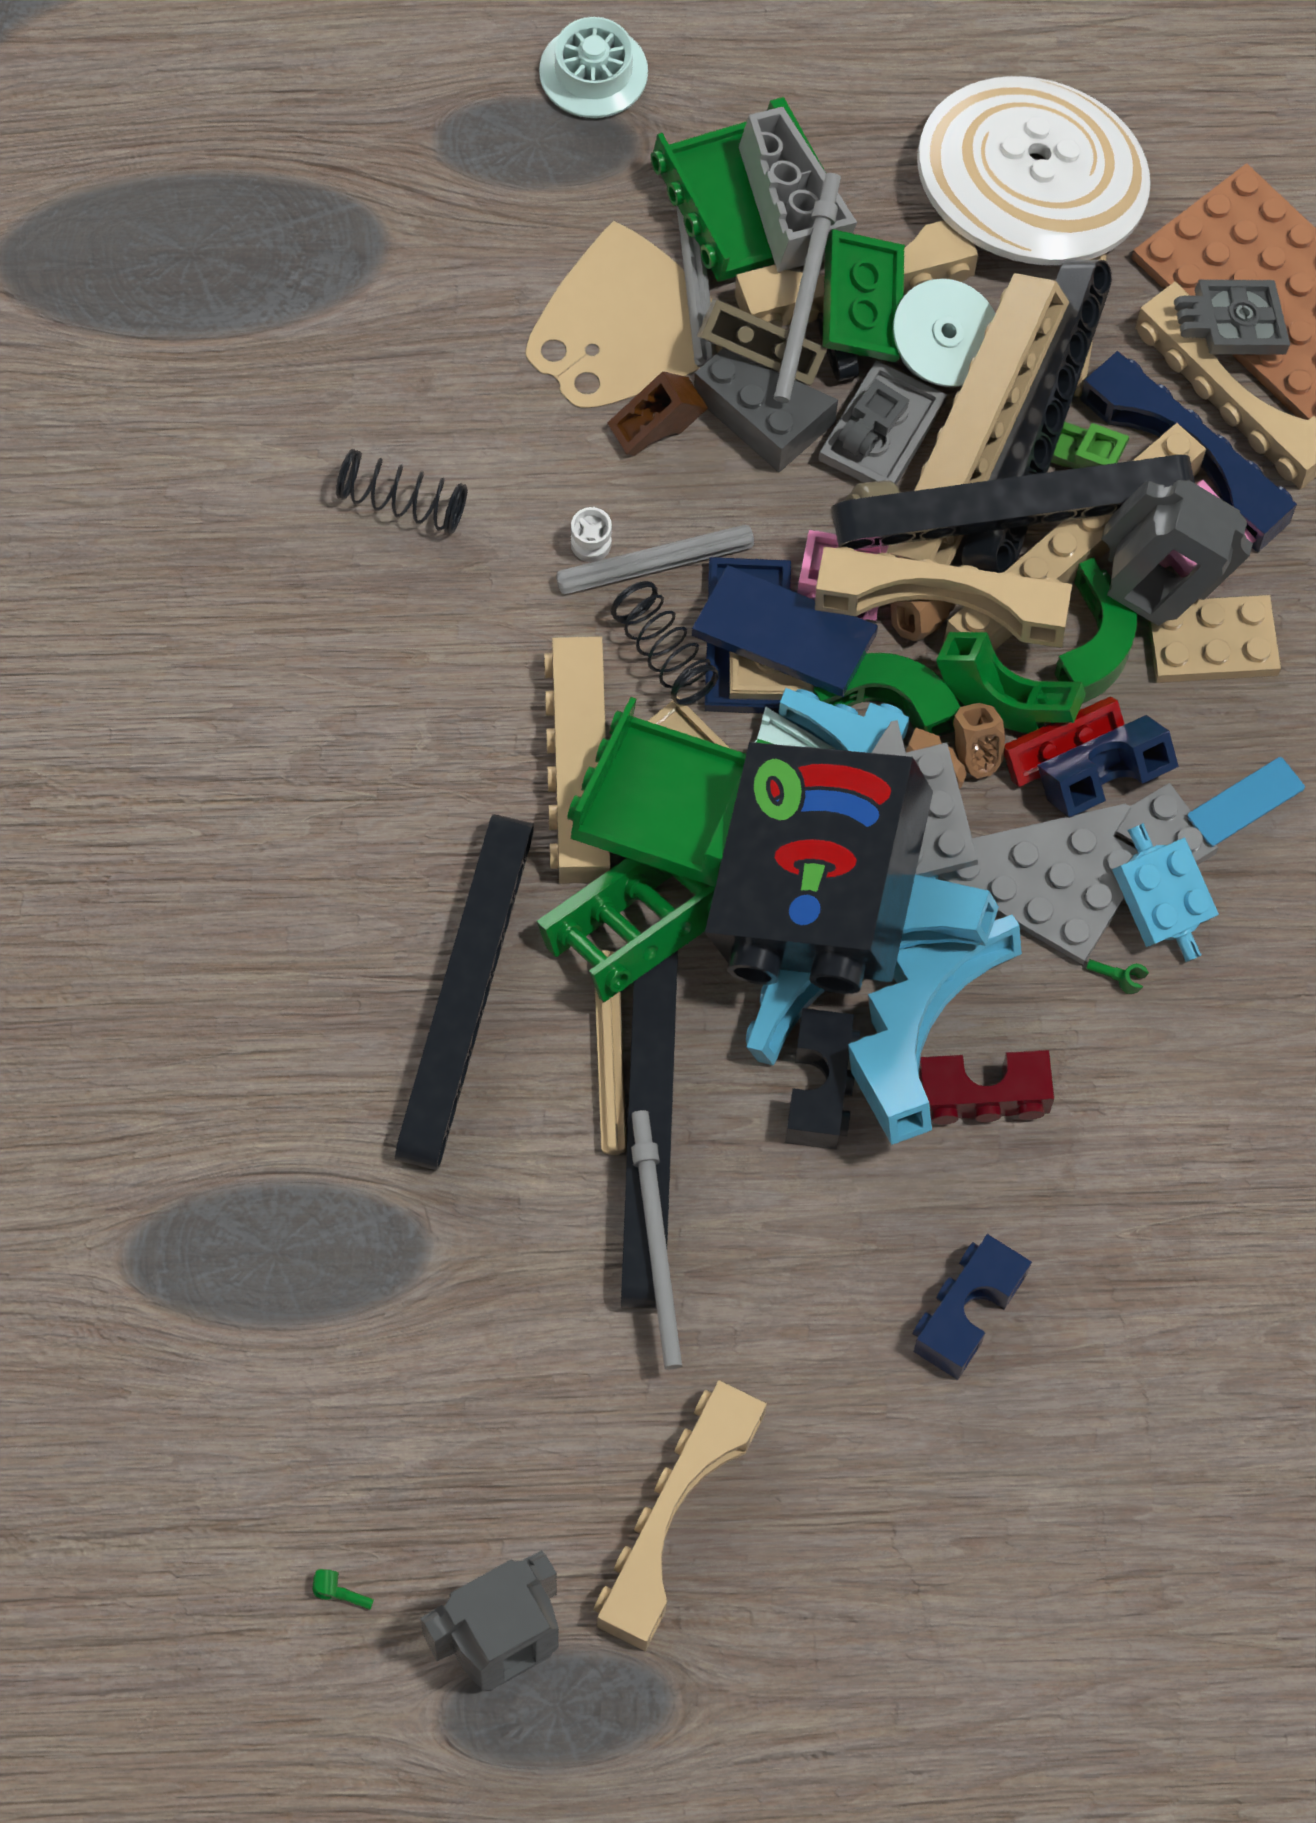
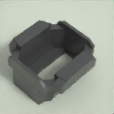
(1168, 519)
(498, 1622)

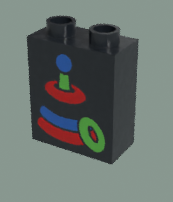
(819, 865)

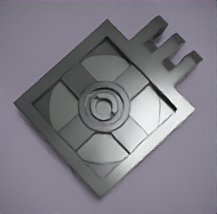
(1235, 317)

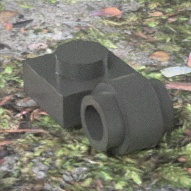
(876, 410)

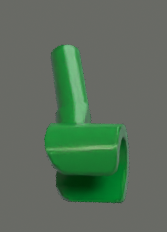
(1121, 975)
(326, 1588)

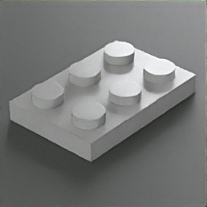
(898, 447)

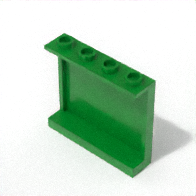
(716, 198)
(659, 797)

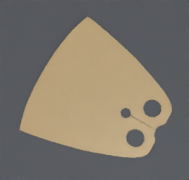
(629, 305)

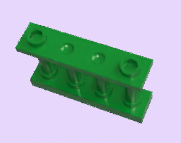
(602, 903)

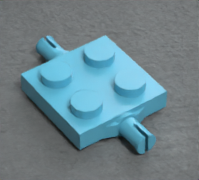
(1165, 892)

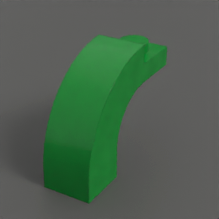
(1105, 656)
(979, 677)
(904, 685)

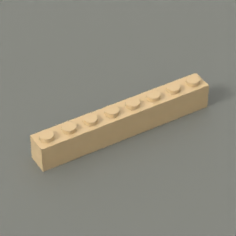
(990, 398)
(1072, 542)

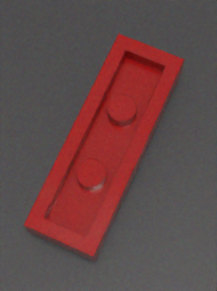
(1056, 738)

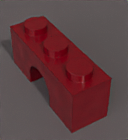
(1022, 1091)

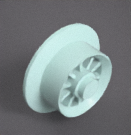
(593, 68)
(941, 330)

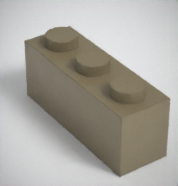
(757, 340)

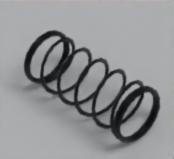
(454, 509)
(686, 674)

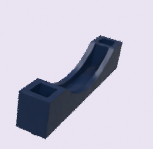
(1129, 398)

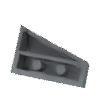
(744, 401)

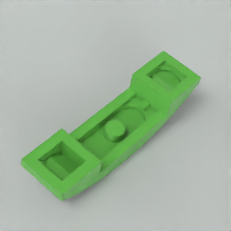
(1089, 447)

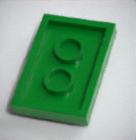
(862, 294)

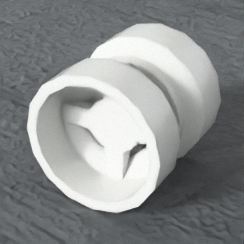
(591, 525)

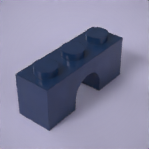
(1134, 750)
(990, 1274)

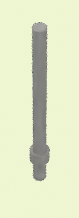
(824, 216)
(646, 1157)

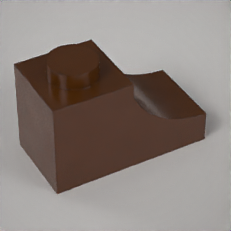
(659, 410)

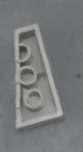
(785, 185)

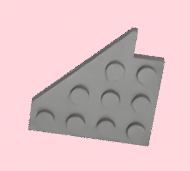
(947, 834)
(1055, 877)

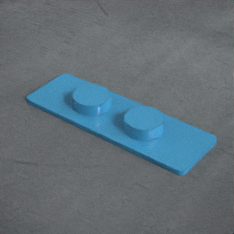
(1246, 801)

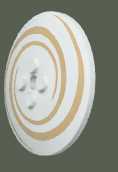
(1024, 208)

